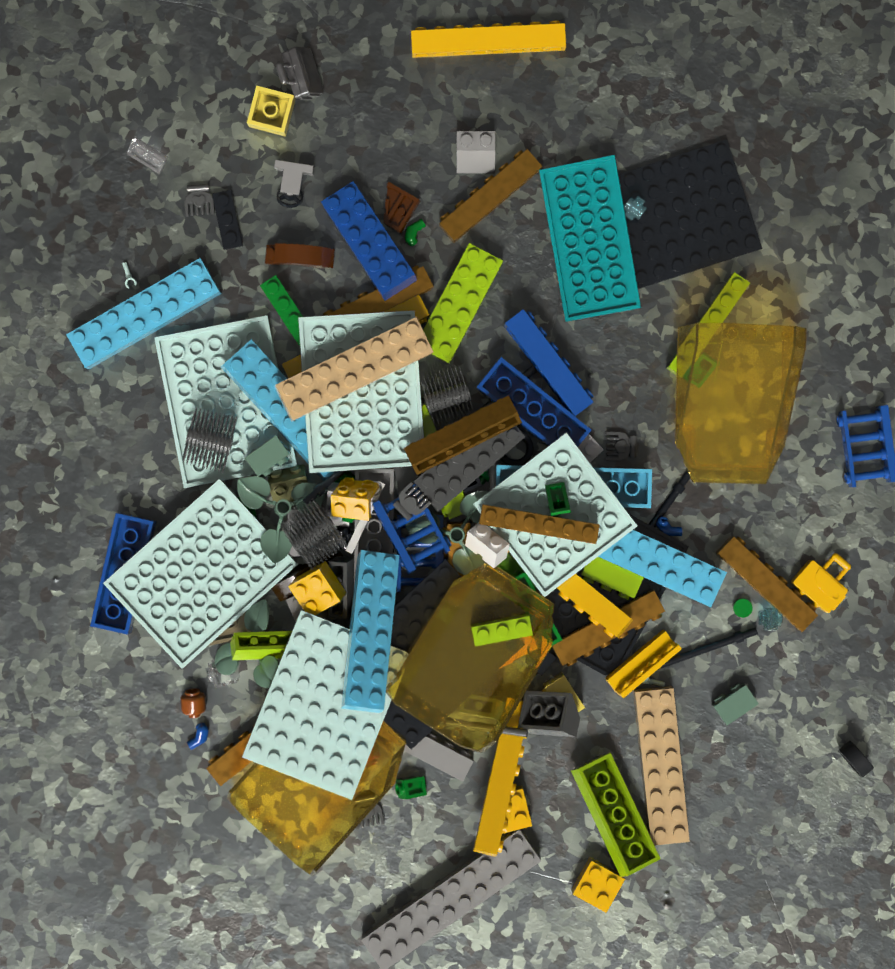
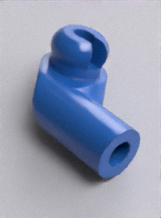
(664, 526)
(201, 736)

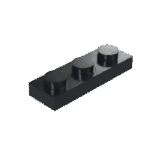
(227, 220)

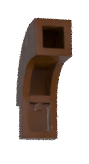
(300, 255)

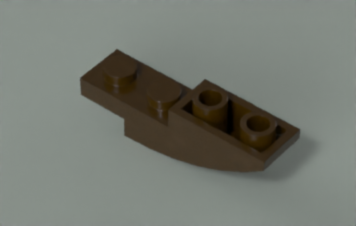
(282, 590)

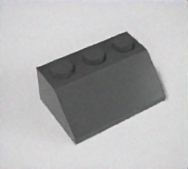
(549, 714)

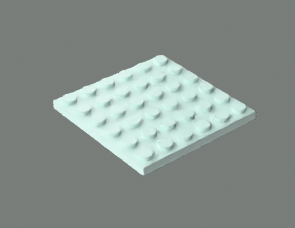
(552, 559)

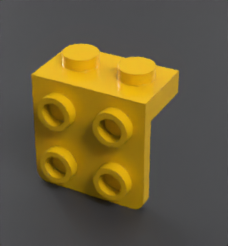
(353, 499)

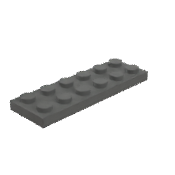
(454, 475)

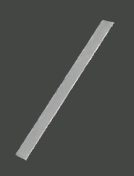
(361, 525)

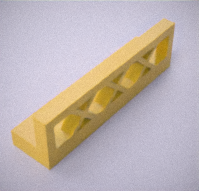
(642, 664)

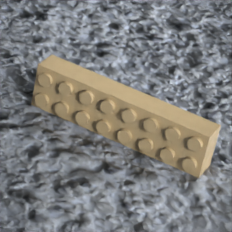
(353, 369)
(661, 765)

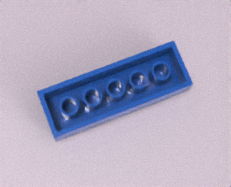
(369, 241)
(548, 363)
(536, 409)
(126, 539)

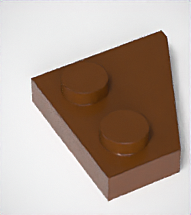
(399, 207)

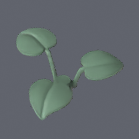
(254, 491)
(463, 559)
(255, 619)

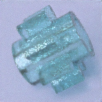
(634, 208)
(770, 619)

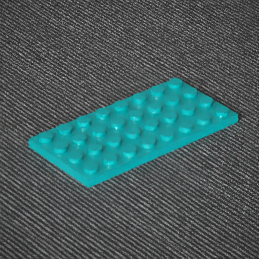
(590, 238)

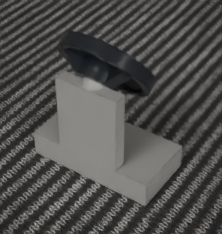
(292, 181)

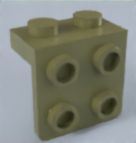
(284, 480)

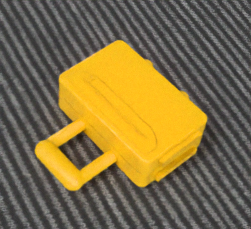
(819, 585)

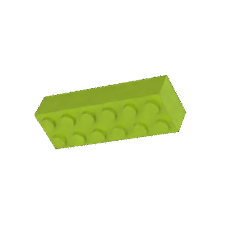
(460, 301)
(615, 815)

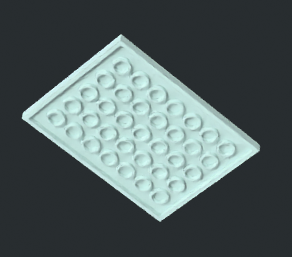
(194, 379)
(372, 422)
(198, 574)
(302, 718)

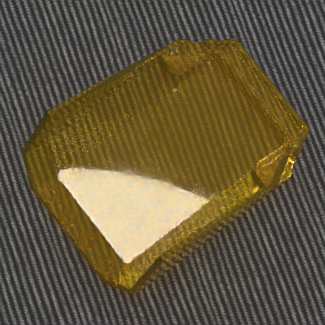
(735, 398)
(465, 687)
(309, 820)

